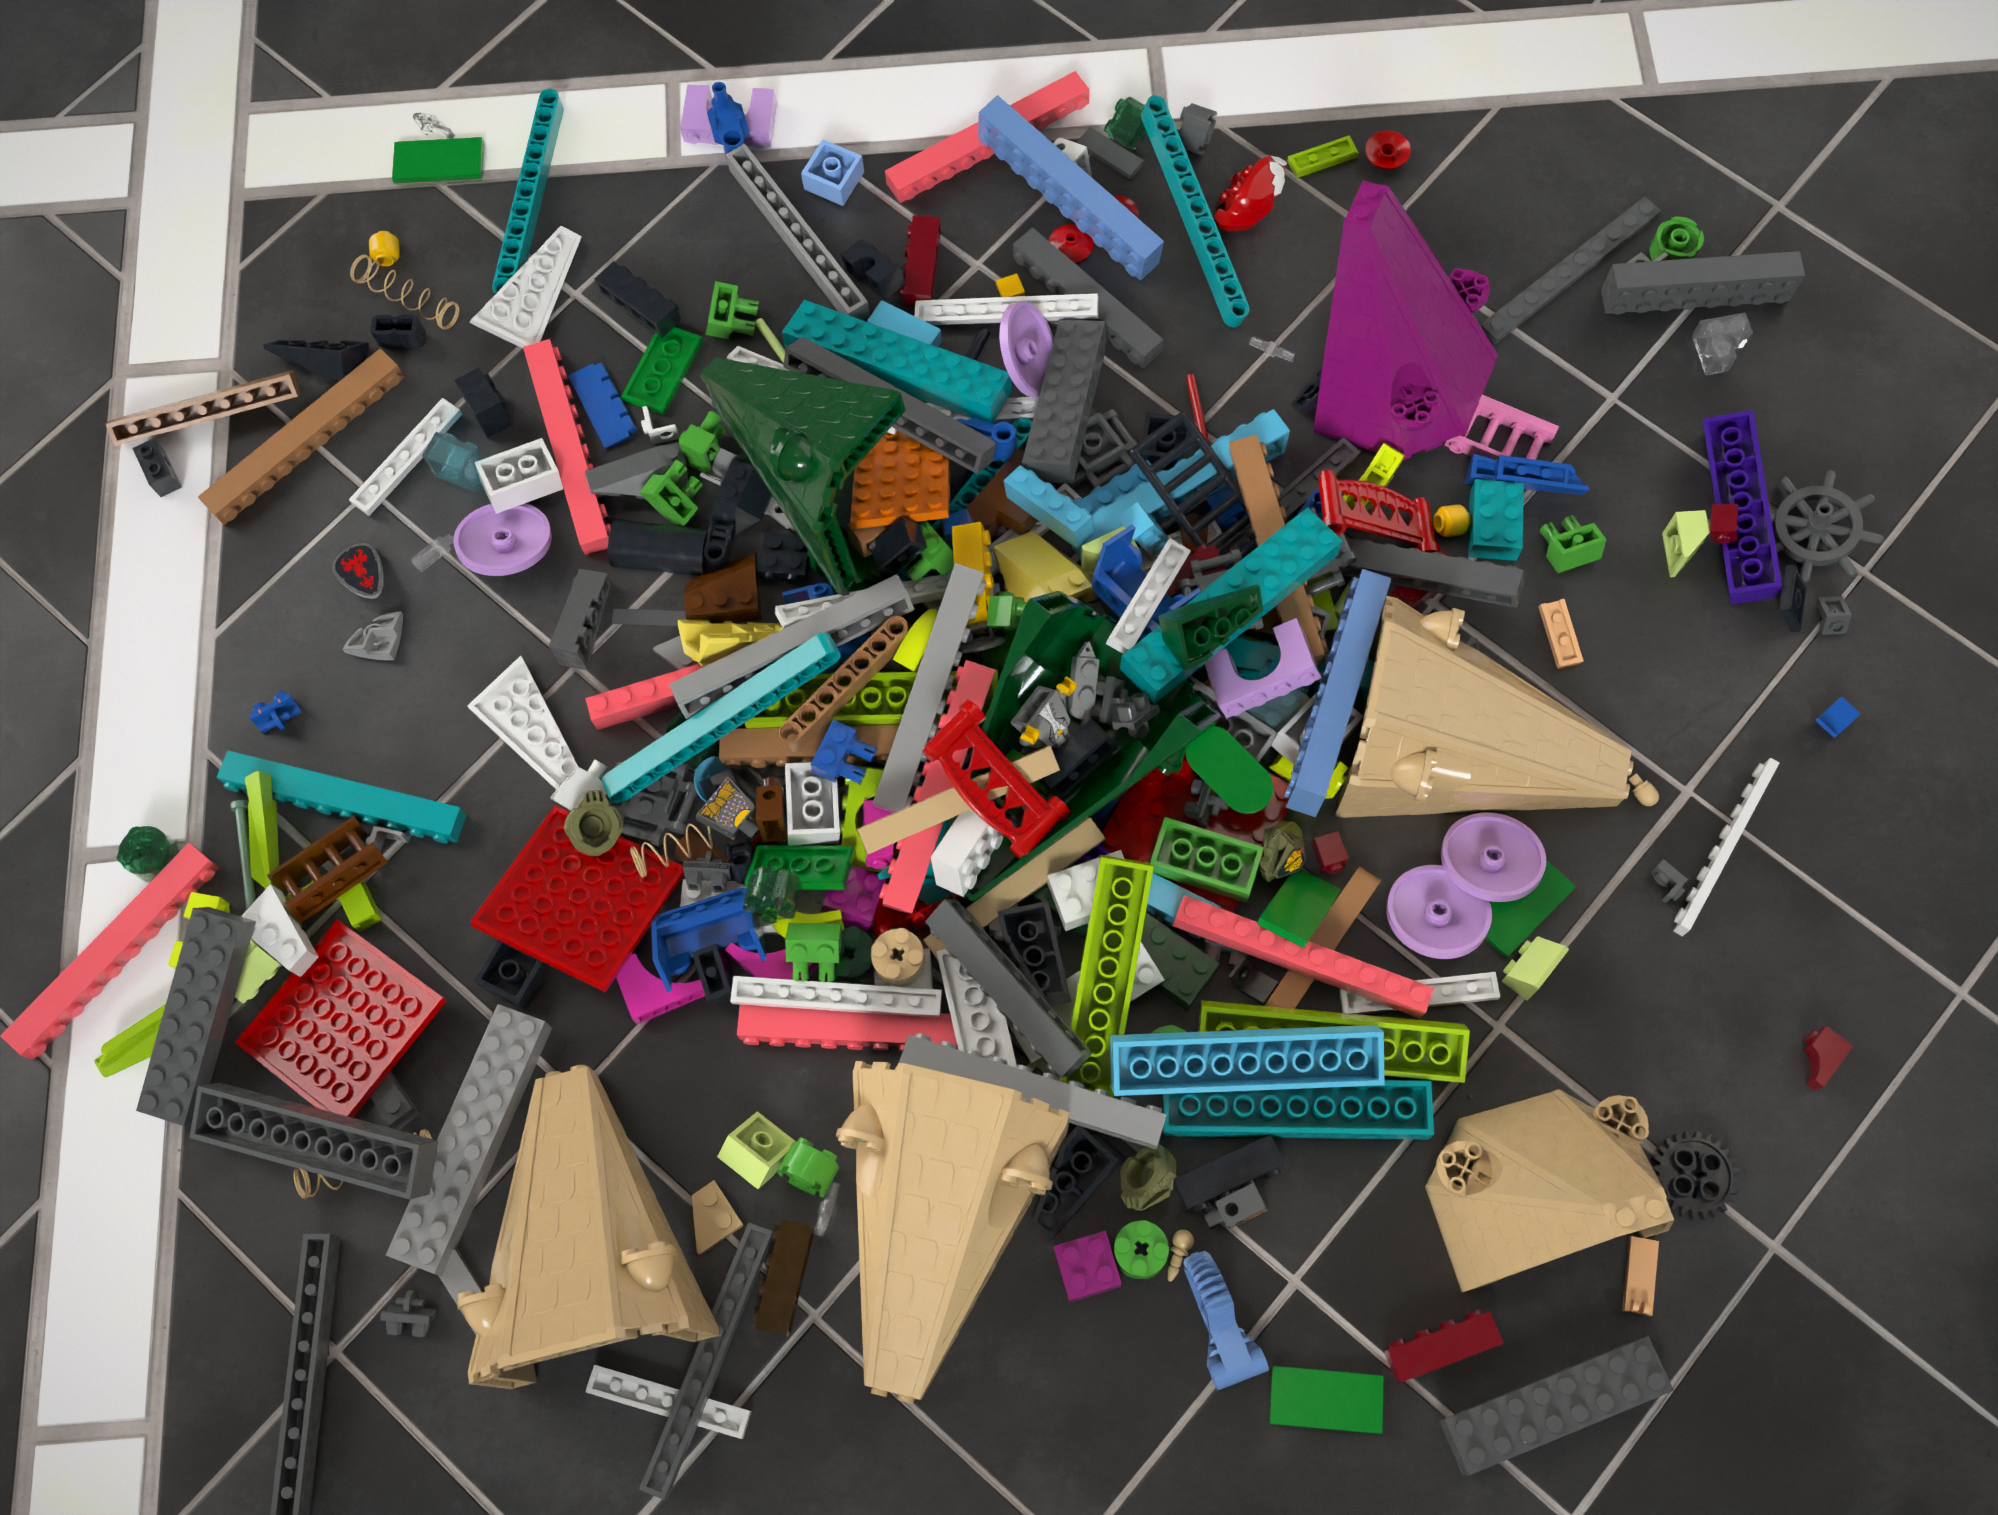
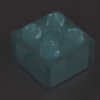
(454, 461)
(1277, 710)

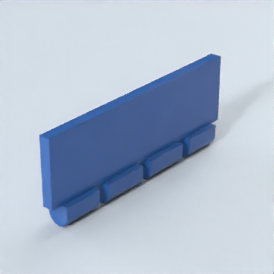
(603, 404)

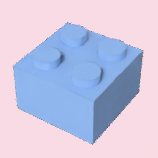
(832, 172)

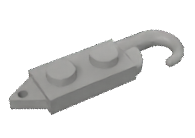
(1085, 673)

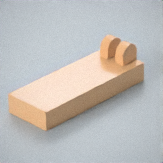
(1560, 634)
(1640, 1276)

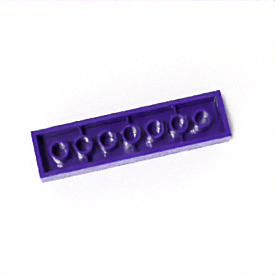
(1740, 480)

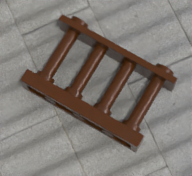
(338, 880)

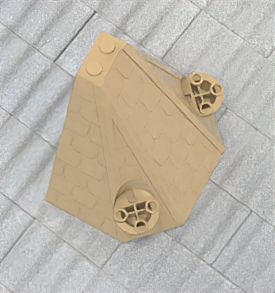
(1468, 734)
(1543, 1184)
(938, 1198)
(578, 1245)

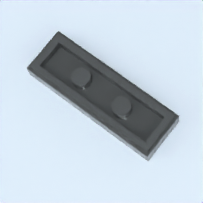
(1111, 153)

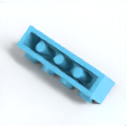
(1049, 506)

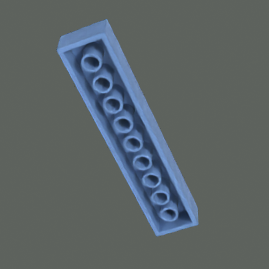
(1069, 188)
(1336, 693)

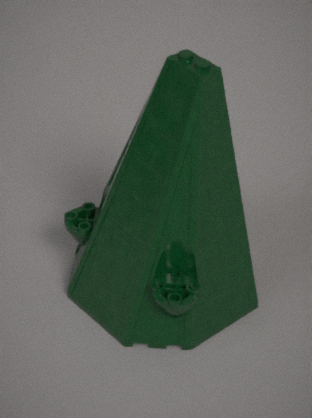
(804, 444)
(1042, 655)

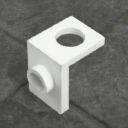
(654, 434)

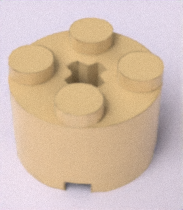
(890, 969)

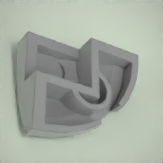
(378, 639)

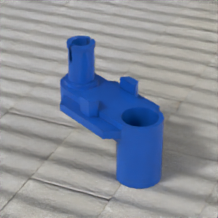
(727, 119)
(1002, 433)

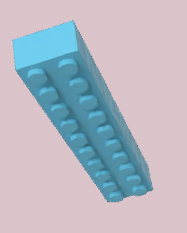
(1269, 430)
(1246, 1060)

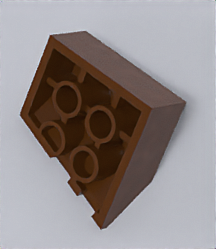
(725, 593)

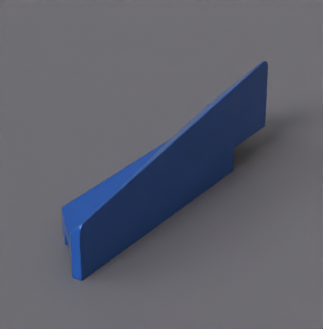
(1535, 474)

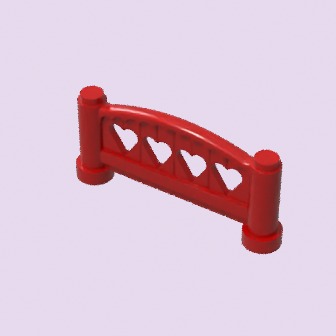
(1339, 515)
(1038, 815)

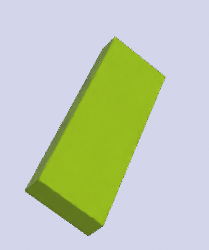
(1322, 156)

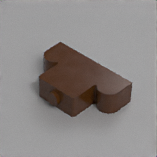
(994, 508)

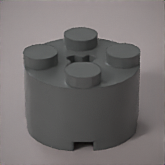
(1196, 127)

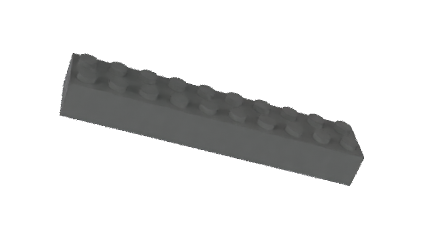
(314, 1140)

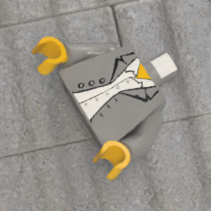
(1044, 716)

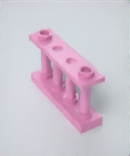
(1517, 420)

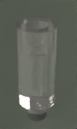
(432, 552)

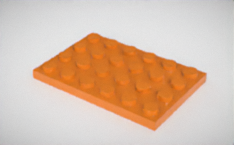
(900, 482)

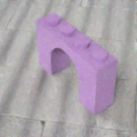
(760, 117)
(1294, 670)

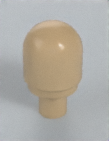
(1644, 791)

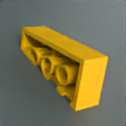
(971, 550)

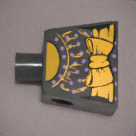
(728, 811)

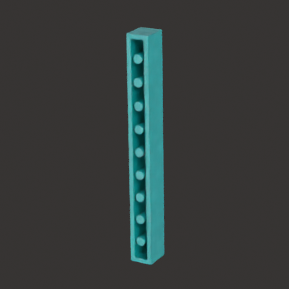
(347, 798)

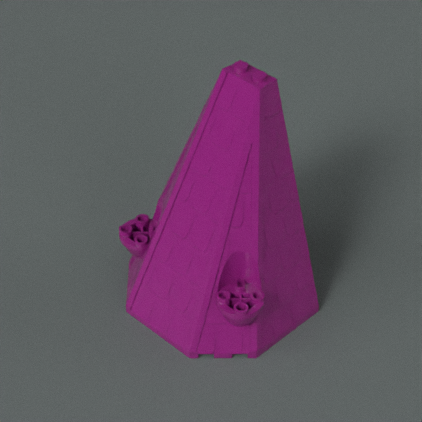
(1401, 336)

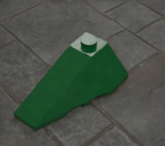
(1203, 626)

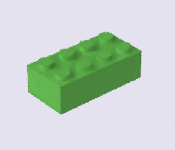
(1206, 859)

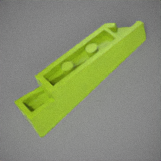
(262, 827)
(130, 1045)

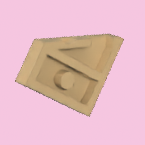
(712, 1217)

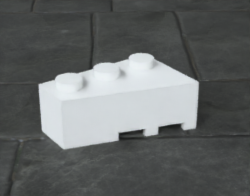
(280, 932)

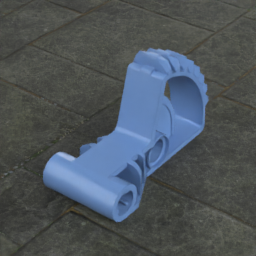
(1230, 1351)

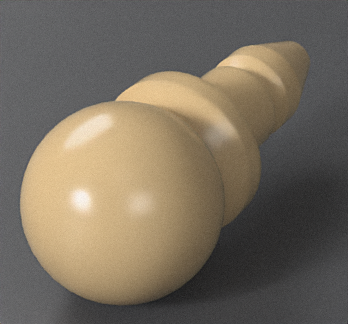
(1182, 1242)

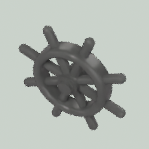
(1820, 525)

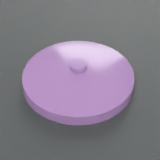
(1025, 346)
(502, 541)
(1493, 857)
(1436, 915)

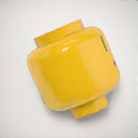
(384, 248)
(1451, 520)

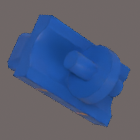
(274, 713)

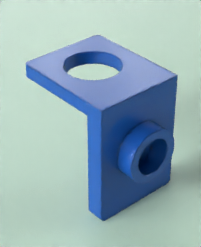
(1837, 717)

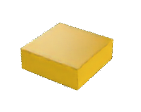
(1010, 286)

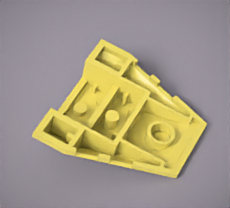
(1038, 568)
(713, 641)

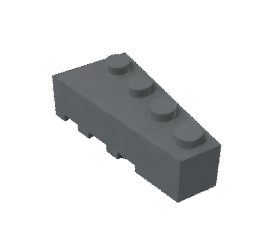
(581, 619)

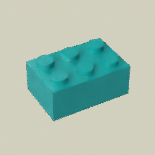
(1496, 520)

